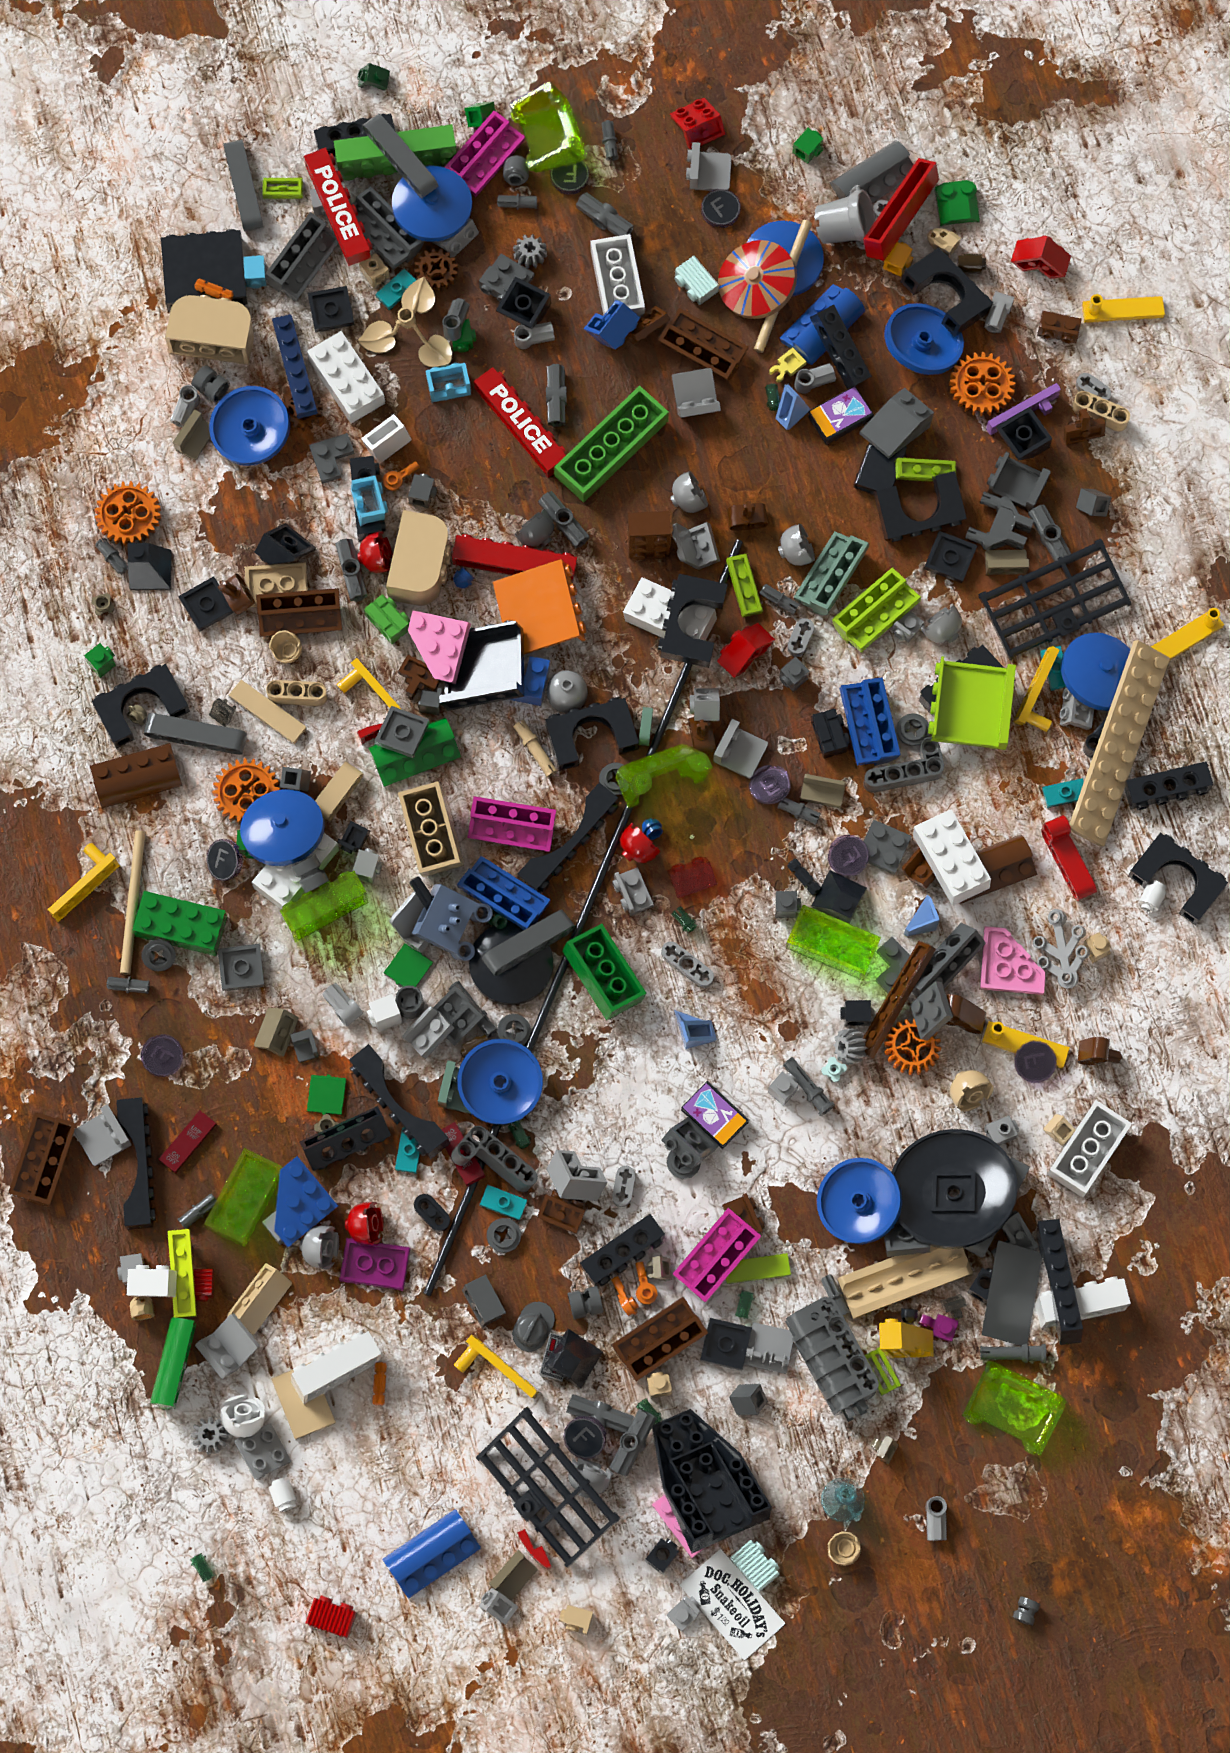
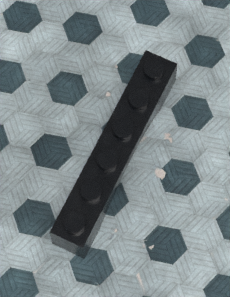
(540, 870)
(425, 1133)
(138, 1206)
(1064, 1299)

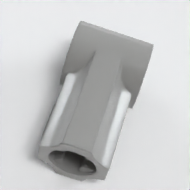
(1000, 308)
(538, 334)
(816, 377)
(185, 407)
(346, 1009)
(936, 1521)

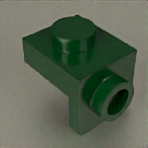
(373, 76)

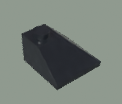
(524, 303)
(1025, 435)
(283, 545)
(149, 567)
(839, 897)
(574, 1358)

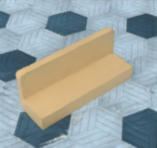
(260, 1298)

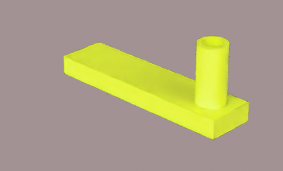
(181, 1261)

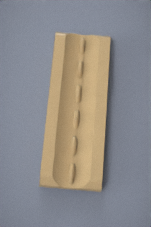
(901, 1279)

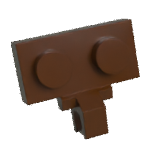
(1084, 428)
(417, 676)

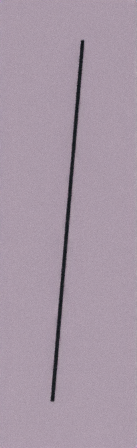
(576, 932)

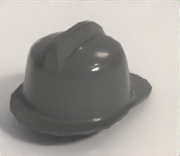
(533, 1326)

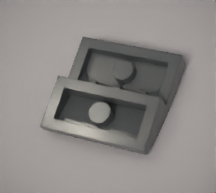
(460, 1012)

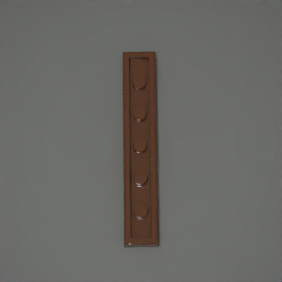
(897, 997)

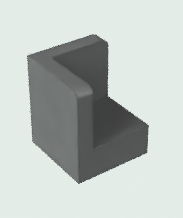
(1093, 502)
(430, 702)
(304, 1045)
(748, 1399)

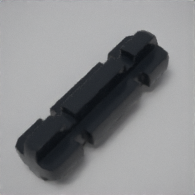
(804, 876)

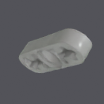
(686, 955)

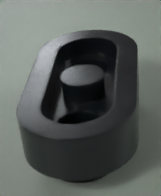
(432, 1213)

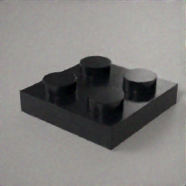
(330, 309)
(950, 557)
(205, 604)
(726, 1344)

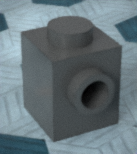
(422, 490)
(794, 674)
(295, 779)
(787, 904)

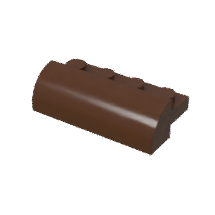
(703, 344)
(299, 612)
(135, 775)
(1006, 863)
(42, 1159)
(659, 1339)

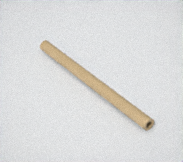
(795, 254)
(132, 904)

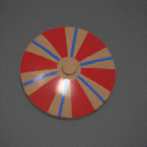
(757, 279)

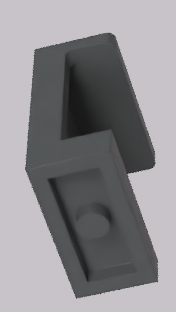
(1017, 482)

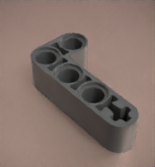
(901, 769)
(497, 1161)

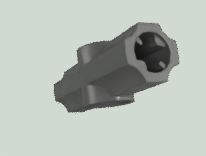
(604, 215)
(556, 395)
(1044, 524)
(571, 528)
(354, 581)
(601, 1411)
(626, 1454)

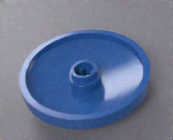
(439, 213)
(811, 258)
(921, 341)
(249, 425)
(1094, 668)
(282, 827)
(500, 1081)
(859, 1200)

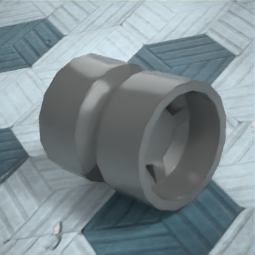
(207, 381)
(310, 873)
(409, 1002)
(585, 1302)

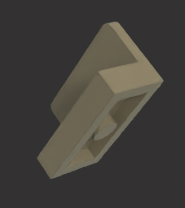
(193, 436)
(1006, 562)
(822, 791)
(276, 1031)
(513, 1575)

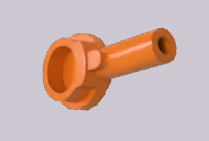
(393, 480)
(646, 1292)
(628, 1304)

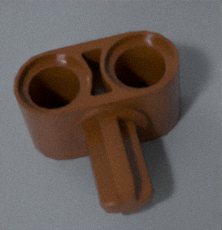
(747, 516)
(236, 594)
(702, 735)
(1097, 1051)

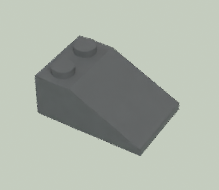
(897, 423)

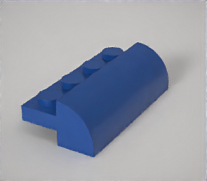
(803, 335)
(870, 722)
(503, 893)
(431, 1553)

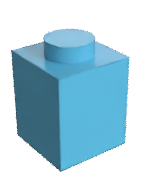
(255, 271)

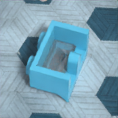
(448, 382)
(368, 500)

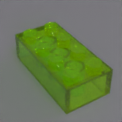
(324, 905)
(833, 942)
(244, 1197)

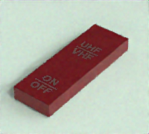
(187, 1141)
(471, 1171)

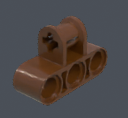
(966, 1014)

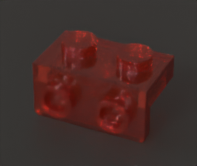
(692, 876)

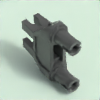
(1003, 525)

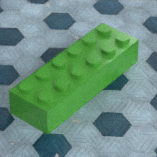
(362, 158)
(611, 443)

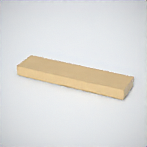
(267, 712)

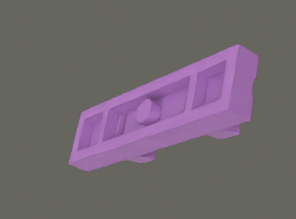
(1038, 401)

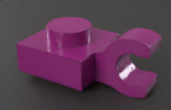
(942, 1327)

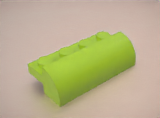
(876, 610)

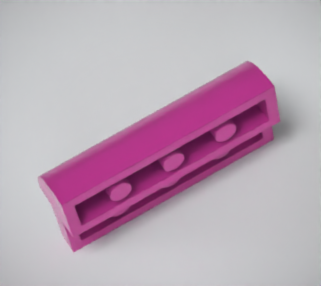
(486, 152)
(512, 823)
(716, 1254)

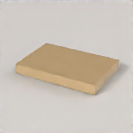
(276, 578)
(302, 1417)

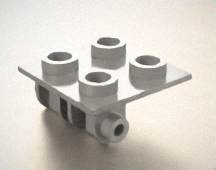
(769, 1348)
(262, 1451)

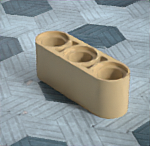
(1112, 410)
(287, 689)
(338, 790)

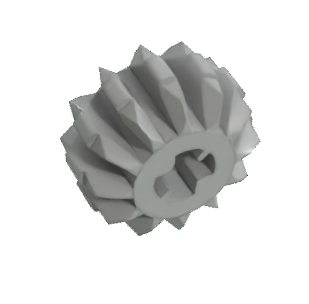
(530, 258)
(850, 1046)
(206, 1443)

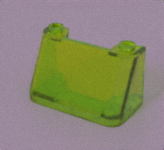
(548, 129)
(636, 776)
(1015, 1406)

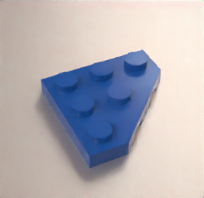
(299, 1202)

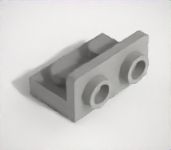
(460, 240)
(1075, 712)
(633, 891)
(428, 1031)

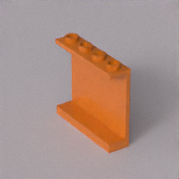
(542, 604)

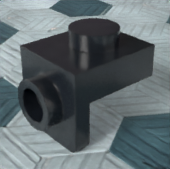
(354, 837)

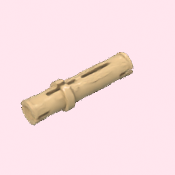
(531, 742)

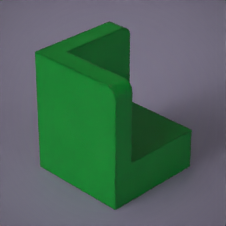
(478, 113)

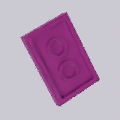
(375, 1265)

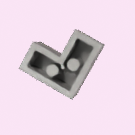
(573, 1179)

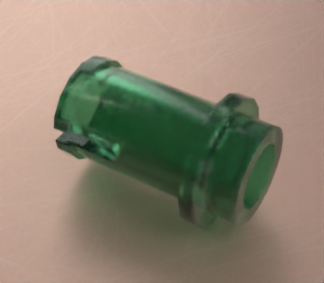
(772, 397)
(498, 920)
(684, 920)
(519, 1135)
(744, 1304)
(646, 1406)
(202, 1567)

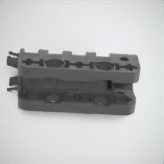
(828, 1361)

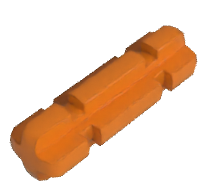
(213, 290)
(379, 1383)

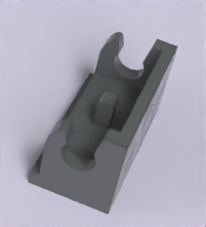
(483, 1301)

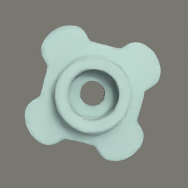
(834, 1075)

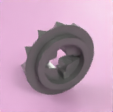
(916, 721)
(606, 776)
(159, 963)
(520, 1024)
(682, 1173)
(499, 1226)

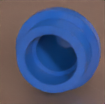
(462, 578)
(652, 828)

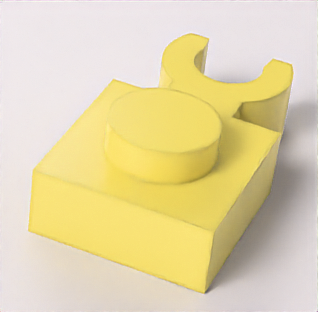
(788, 363)

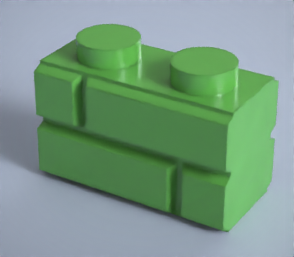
(387, 618)

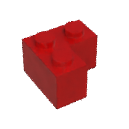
(1043, 255)
(744, 648)

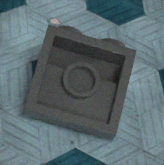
(500, 276)
(689, 1143)

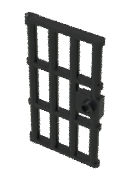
(1061, 614)
(536, 1499)

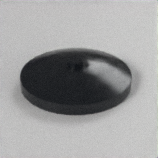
(519, 982)

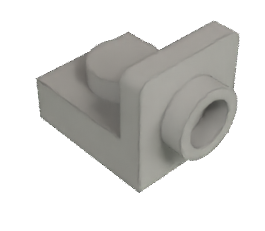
(907, 626)
(498, 1605)
(684, 1612)

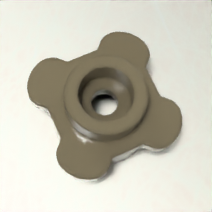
(98, 600)
(137, 714)
(326, 1120)

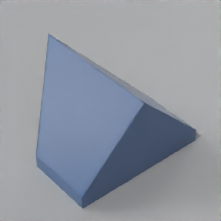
(791, 408)
(924, 920)
(694, 1030)

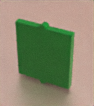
(408, 967)
(326, 1094)

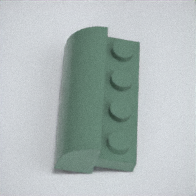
(831, 572)

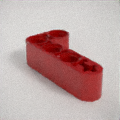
(1058, 839)

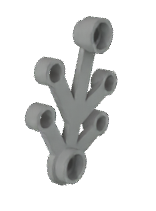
(1063, 951)

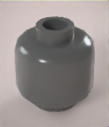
(515, 170)

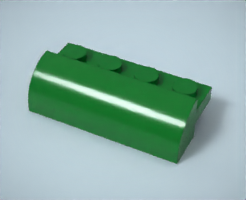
(434, 750)
(173, 1363)

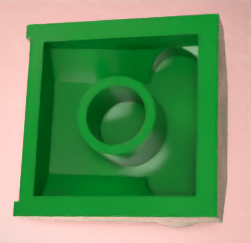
(957, 202)

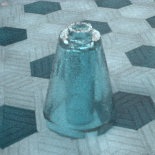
(837, 1506)

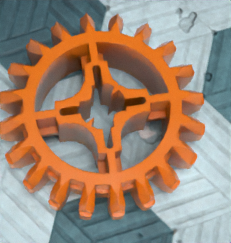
(916, 1065)

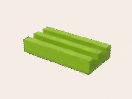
(282, 191)
(888, 1367)

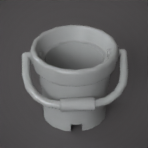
(846, 218)

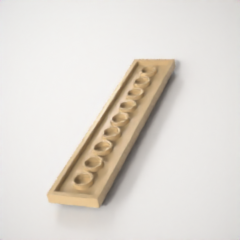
(1118, 743)

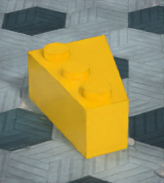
(905, 1340)

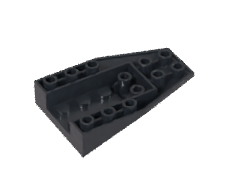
(706, 1481)

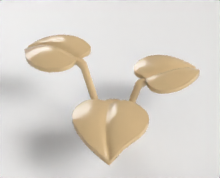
(419, 298)

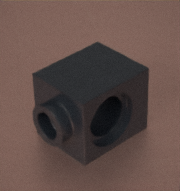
(856, 1013)
(976, 1290)
(655, 1562)

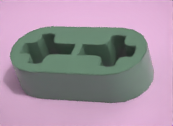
(645, 728)

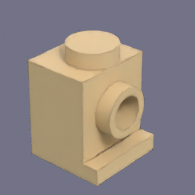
(376, 274)
(1098, 947)
(659, 1385)
(576, 1618)

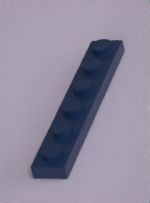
(294, 366)

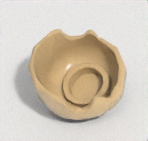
(285, 647)
(844, 1548)

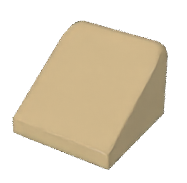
(1059, 1129)

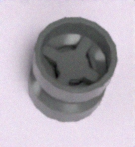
(1026, 1611)

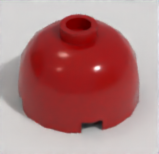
(375, 553)
(637, 845)
(364, 1223)

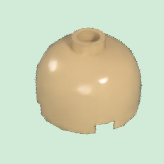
(969, 1089)

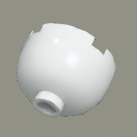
(243, 1416)

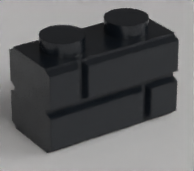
(830, 733)

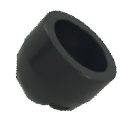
(909, 1315)

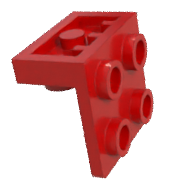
(699, 122)

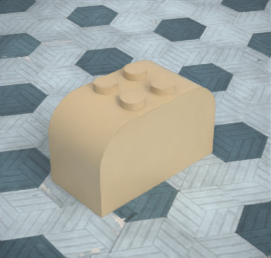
(210, 329)
(419, 559)
(431, 829)

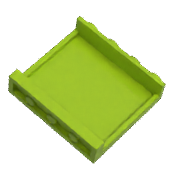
(972, 704)

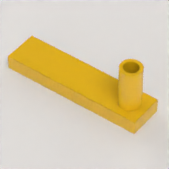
(1122, 309)
(1190, 634)
(361, 672)
(1024, 712)
(105, 867)
(1011, 1040)
(478, 1347)

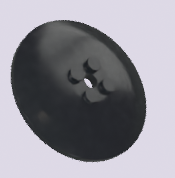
(960, 1162)

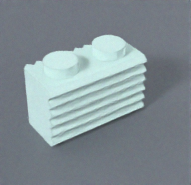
(696, 280)
(755, 1565)

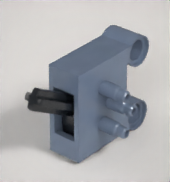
(446, 917)

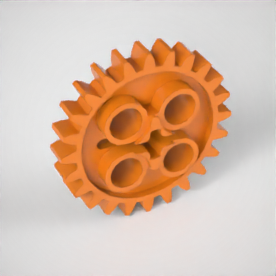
(982, 367)
(116, 501)
(232, 780)

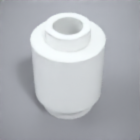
(1152, 896)
(282, 1494)

